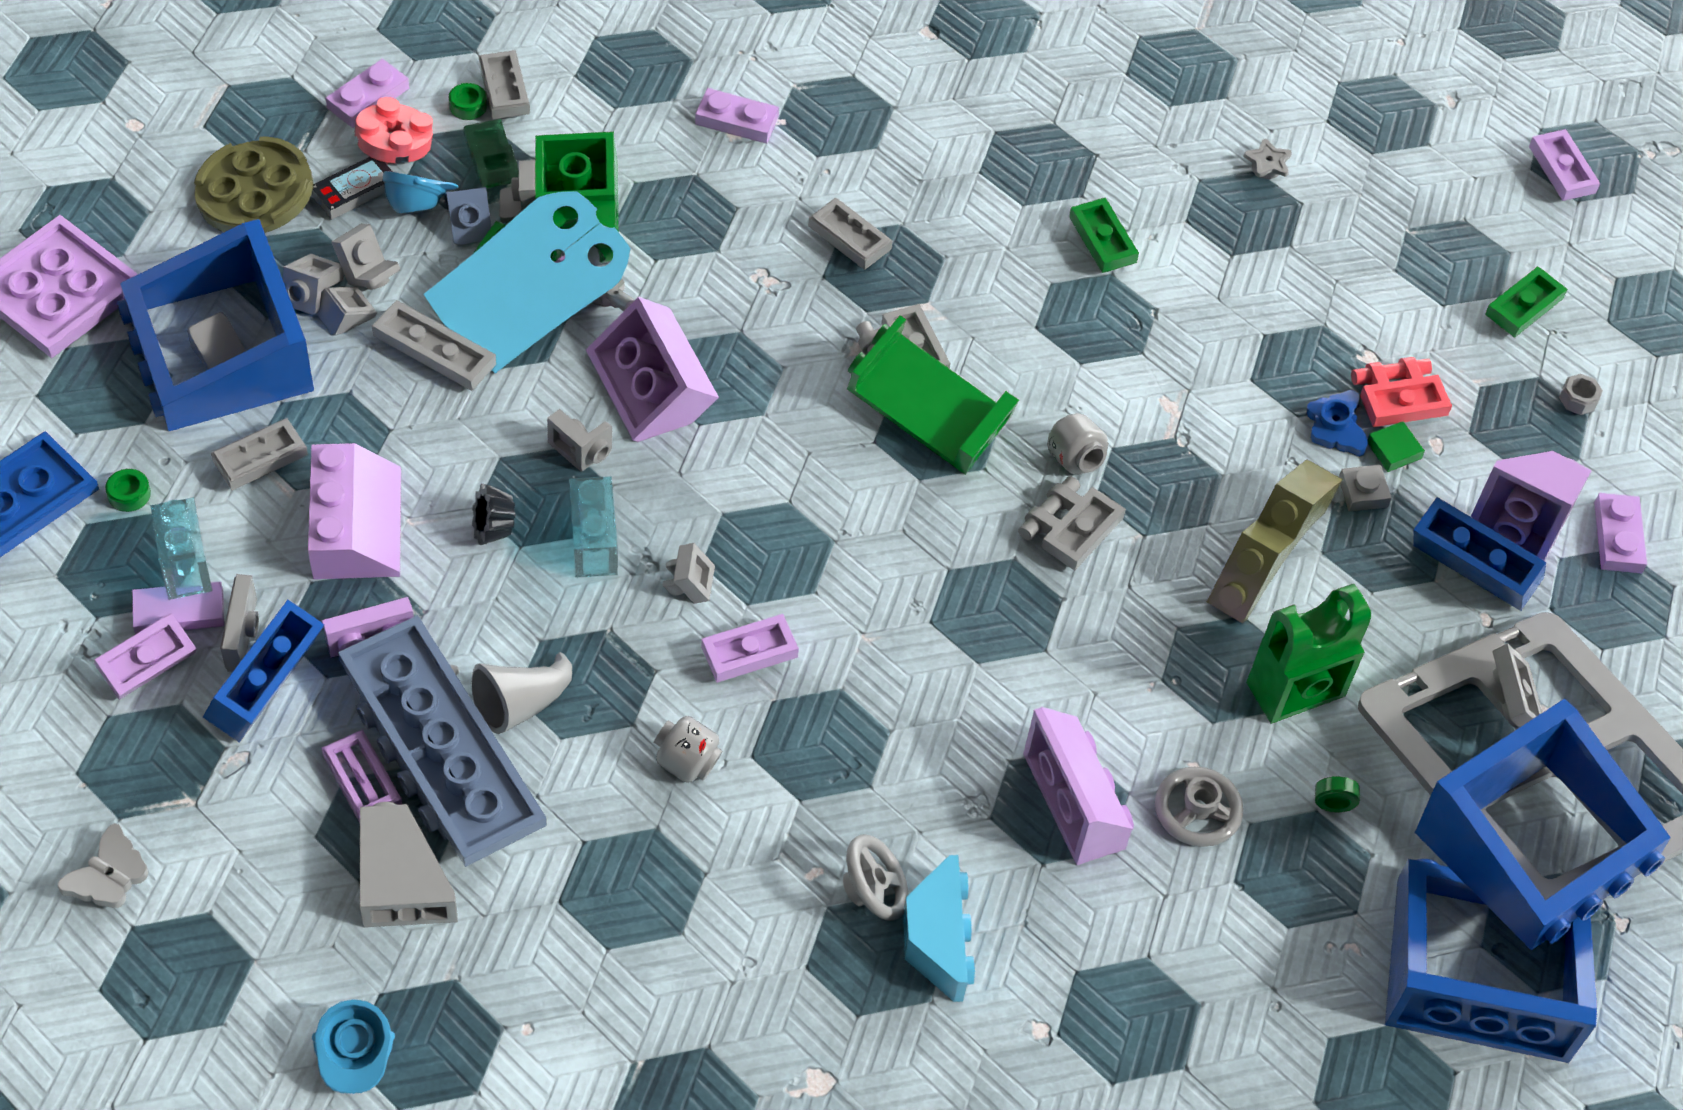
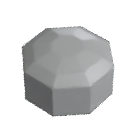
(1580, 394)

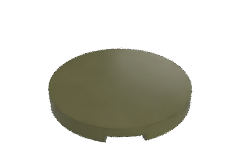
(253, 182)

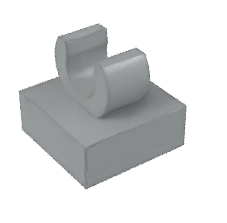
(692, 574)

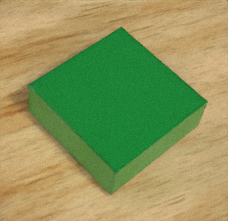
(1395, 446)

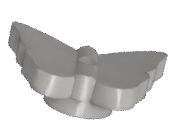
(115, 857)

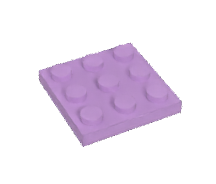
(59, 285)

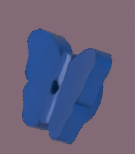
(1336, 423)

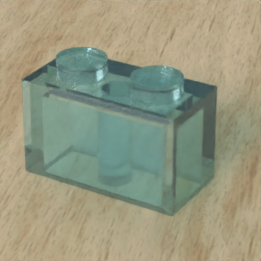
(593, 527)
(181, 548)

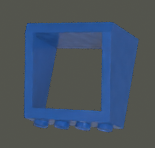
(249, 380)
(1478, 856)
(1474, 1010)

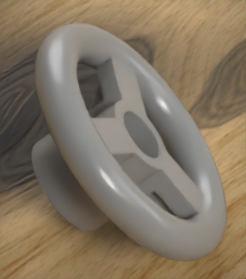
(1206, 786)
(868, 880)

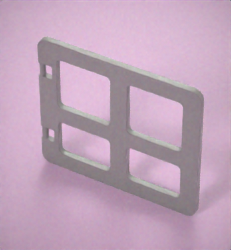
(1474, 665)

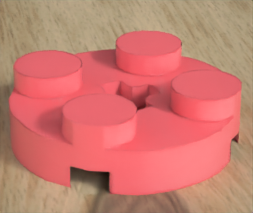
(409, 129)

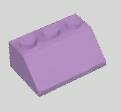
(651, 371)
(1531, 499)
(353, 513)
(1076, 786)

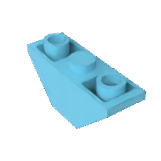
(938, 929)

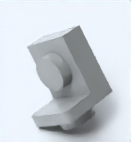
(521, 194)
(363, 258)
(308, 278)
(575, 443)

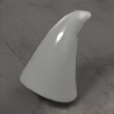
(517, 693)

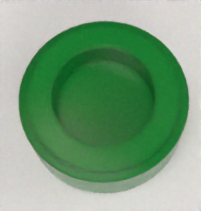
(467, 101)
(128, 490)
(1337, 794)

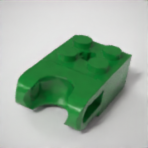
(582, 165)
(1309, 655)

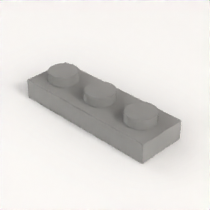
(434, 345)

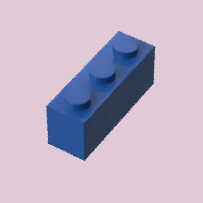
(1479, 553)
(263, 671)

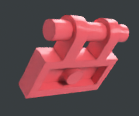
(1401, 400)

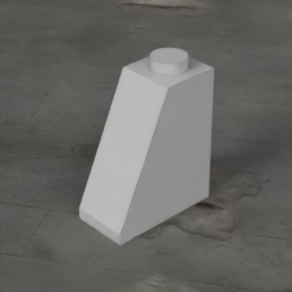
(400, 872)

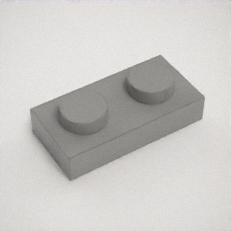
(1518, 686)

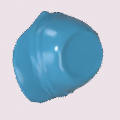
(413, 193)
(352, 1046)

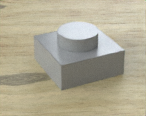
(1365, 488)

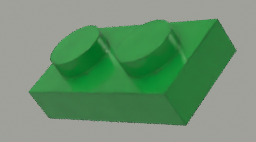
(1103, 235)
(1526, 301)

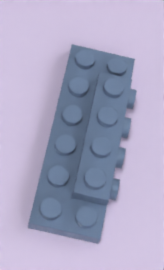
(439, 742)

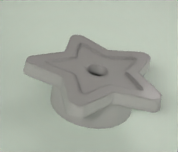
(1268, 169)

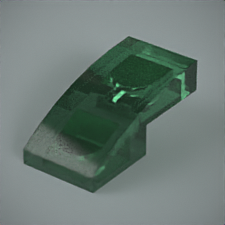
(491, 153)

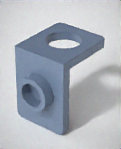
(468, 215)

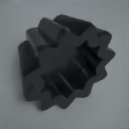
(492, 514)

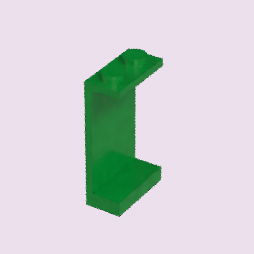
(928, 398)

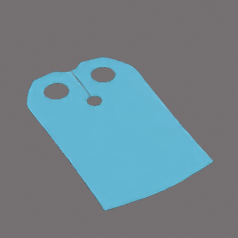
(514, 291)

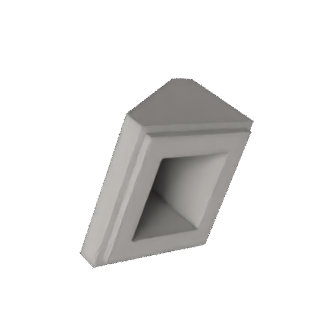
(344, 309)
(214, 340)

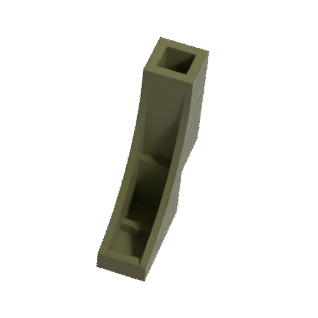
(1266, 543)

